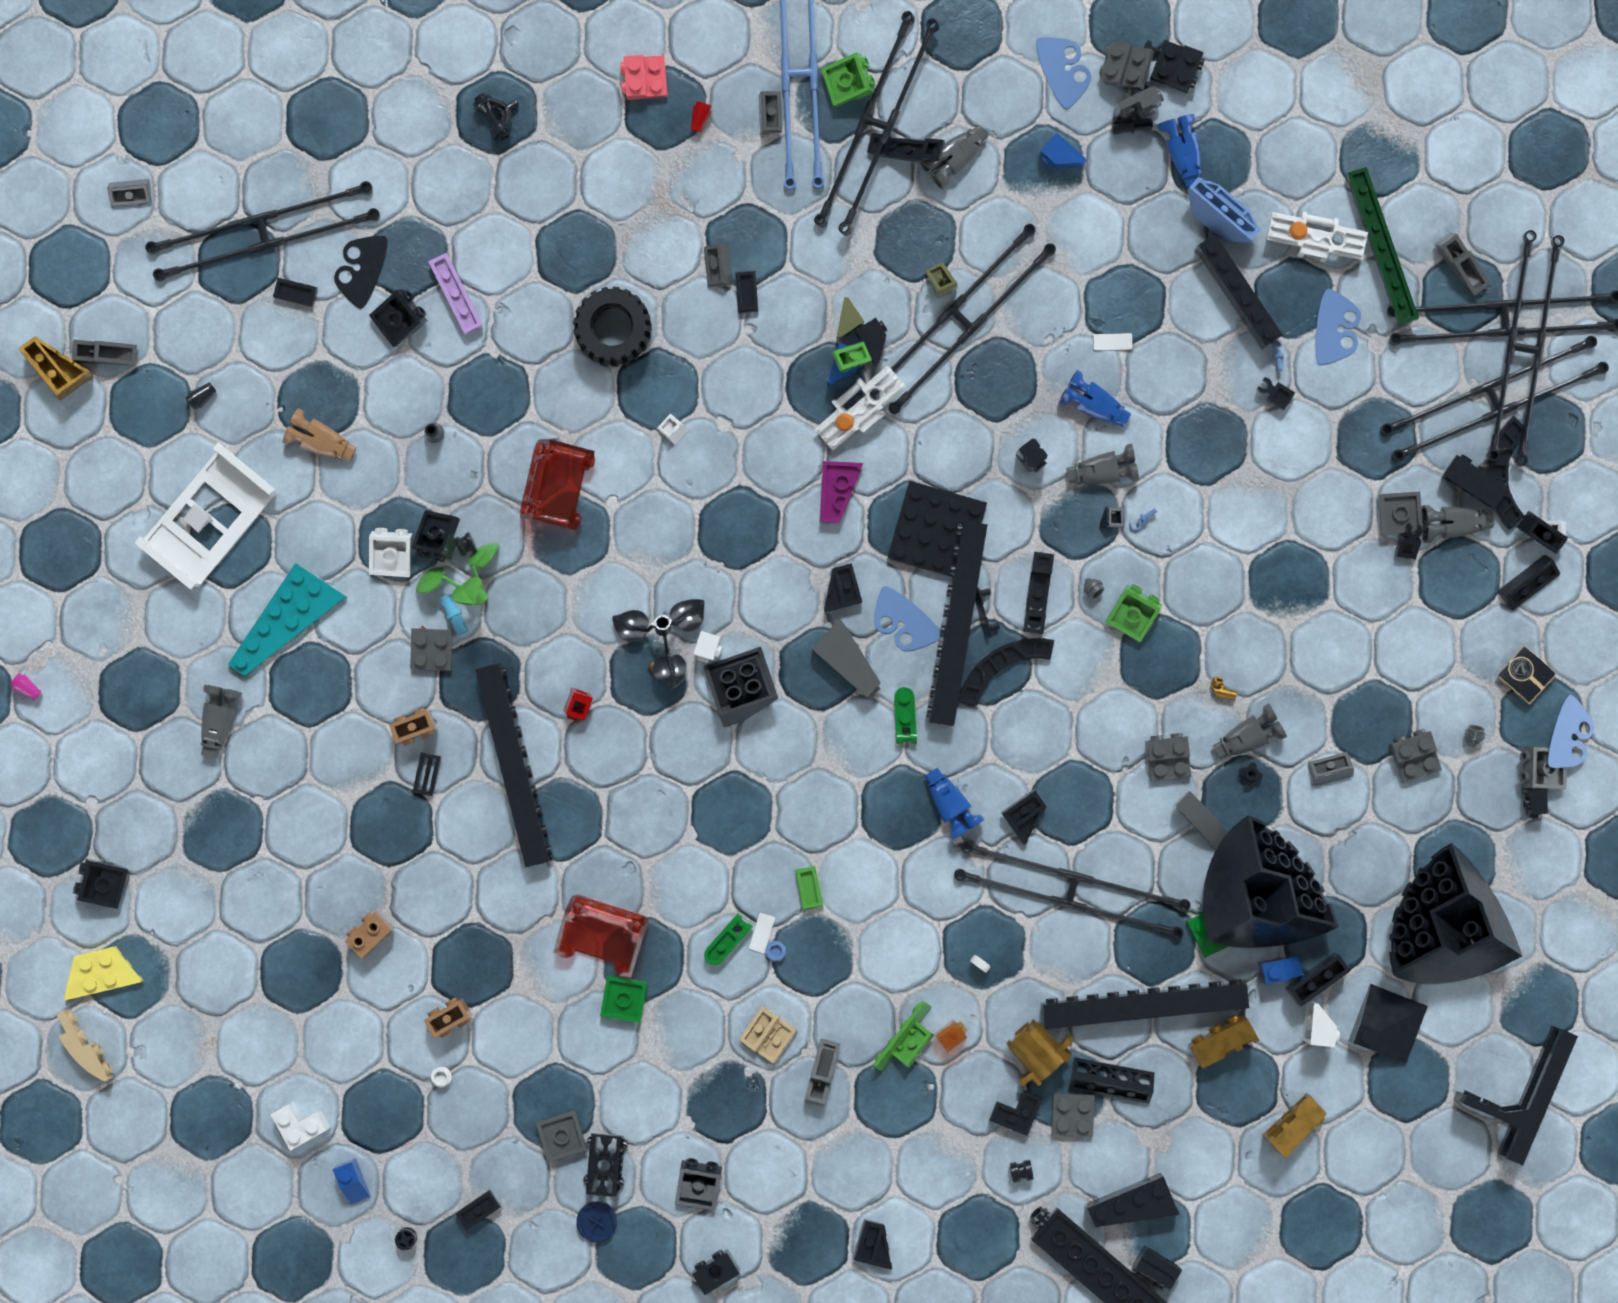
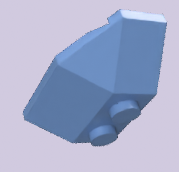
(1221, 212)

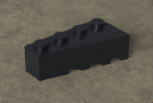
(1136, 1202)

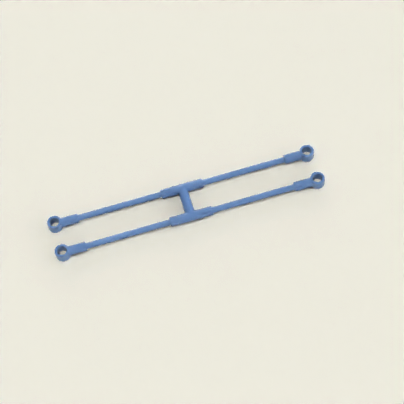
(786, 74)

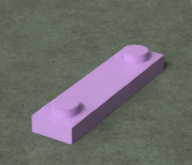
(455, 293)

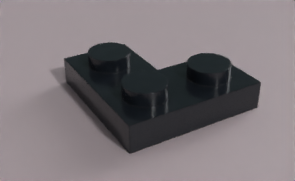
(1018, 1118)

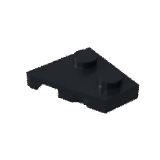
(842, 589)

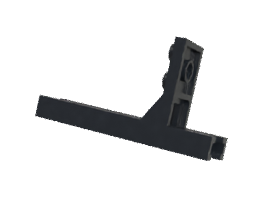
(1528, 1114)

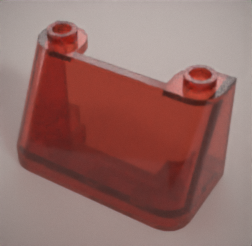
(555, 483)
(602, 933)

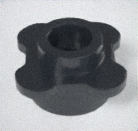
(1244, 772)
(1039, 1216)

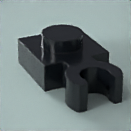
(1278, 395)
(1409, 545)

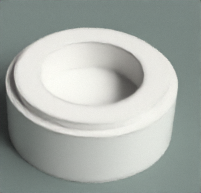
(980, 963)

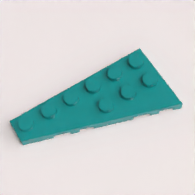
(291, 610)

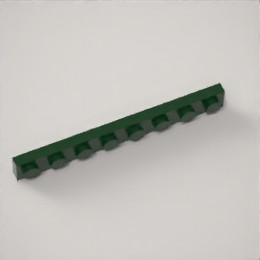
(1382, 246)

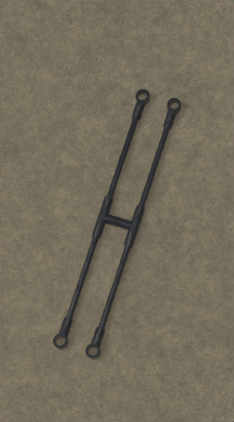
(866, 119)
(260, 220)
(1504, 305)
(970, 327)
(1512, 346)
(1489, 388)
(1074, 878)

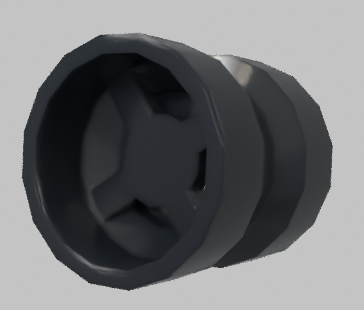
(1021, 1170)

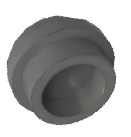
(1093, 588)
(1474, 734)

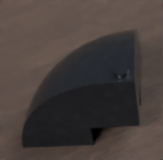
(1262, 891)
(1449, 924)

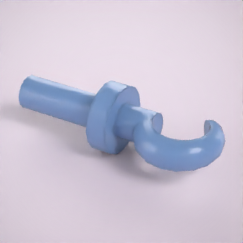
(1278, 356)
(1143, 519)

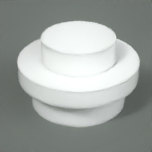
(441, 1076)

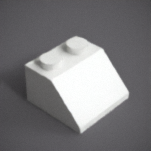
(1319, 1027)

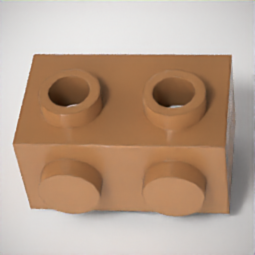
(406, 729)
(370, 936)
(443, 1020)

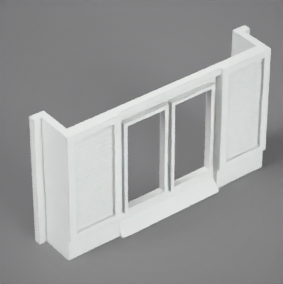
(179, 550)

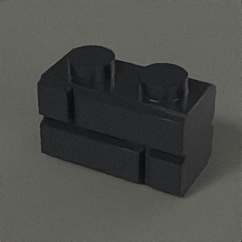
(1032, 456)
(1157, 1268)

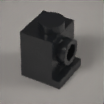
(1535, 802)

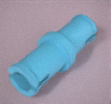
(454, 615)

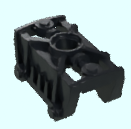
(615, 1161)

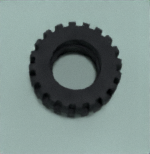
(605, 300)

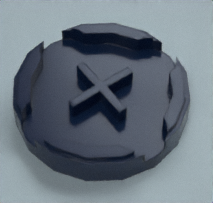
(596, 1221)

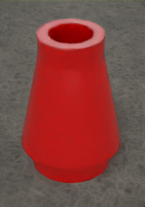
(700, 115)

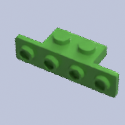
(908, 1041)

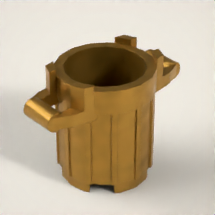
(1038, 1052)

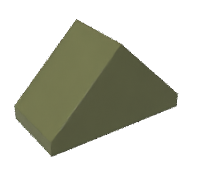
(941, 280)
(849, 319)

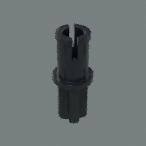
(1131, 125)

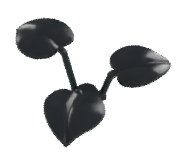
(686, 614)

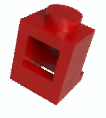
(581, 711)

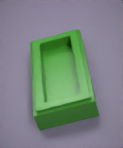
(809, 887)

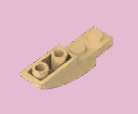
(86, 1055)

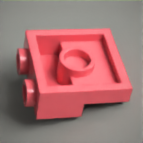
(644, 77)

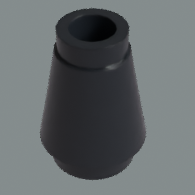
(198, 397)
(437, 435)

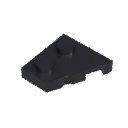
(1024, 815)
(873, 1245)

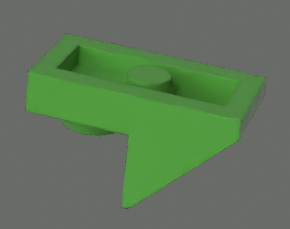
(851, 356)

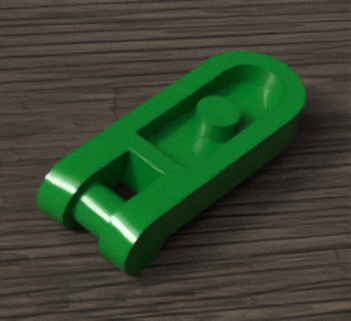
(905, 715)
(726, 941)

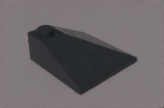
(741, 685)
(1388, 1023)

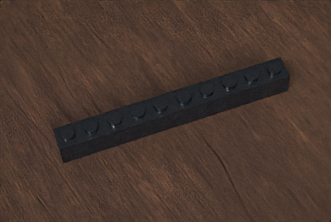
(957, 623)
(513, 764)
(1145, 1005)

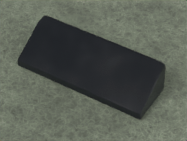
(1529, 582)

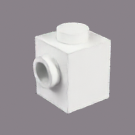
(707, 647)

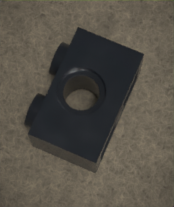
(708, 1281)

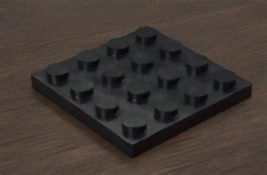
(929, 527)

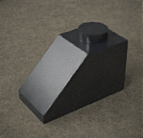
(874, 337)
(1542, 532)

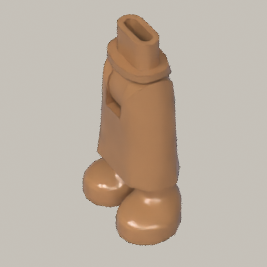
(319, 438)

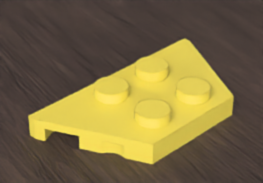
(99, 972)

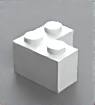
(296, 1129)

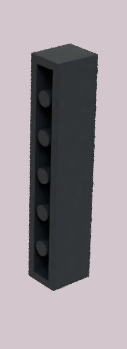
(1238, 291)

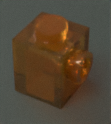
(951, 1035)

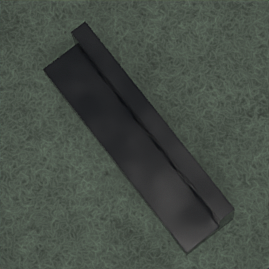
(1112, 1085)

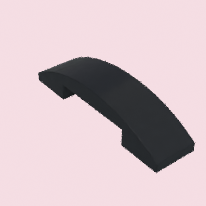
(908, 149)
(1038, 592)

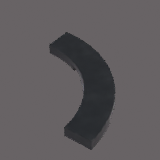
(1509, 436)
(997, 660)

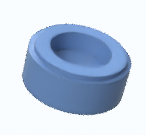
(775, 950)

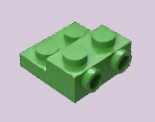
(848, 79)
(1134, 612)

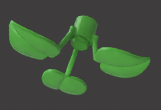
(469, 592)

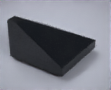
(1112, 517)

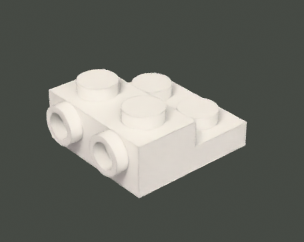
(390, 552)

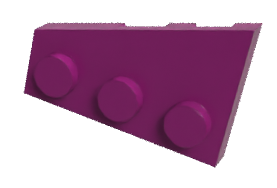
(836, 488)

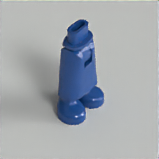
(1184, 148)
(1095, 401)
(951, 803)

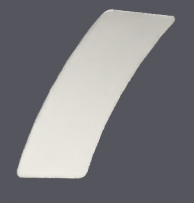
(1113, 341)
(762, 932)

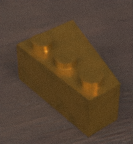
(55, 369)
(1222, 1040)
(1295, 1125)

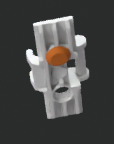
(1315, 242)
(864, 413)

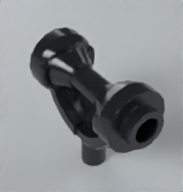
(485, 103)

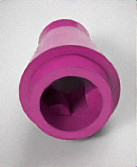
(24, 686)

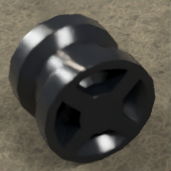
(466, 544)
(402, 1240)

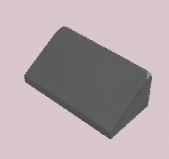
(770, 112)
(129, 192)
(718, 265)
(1331, 768)

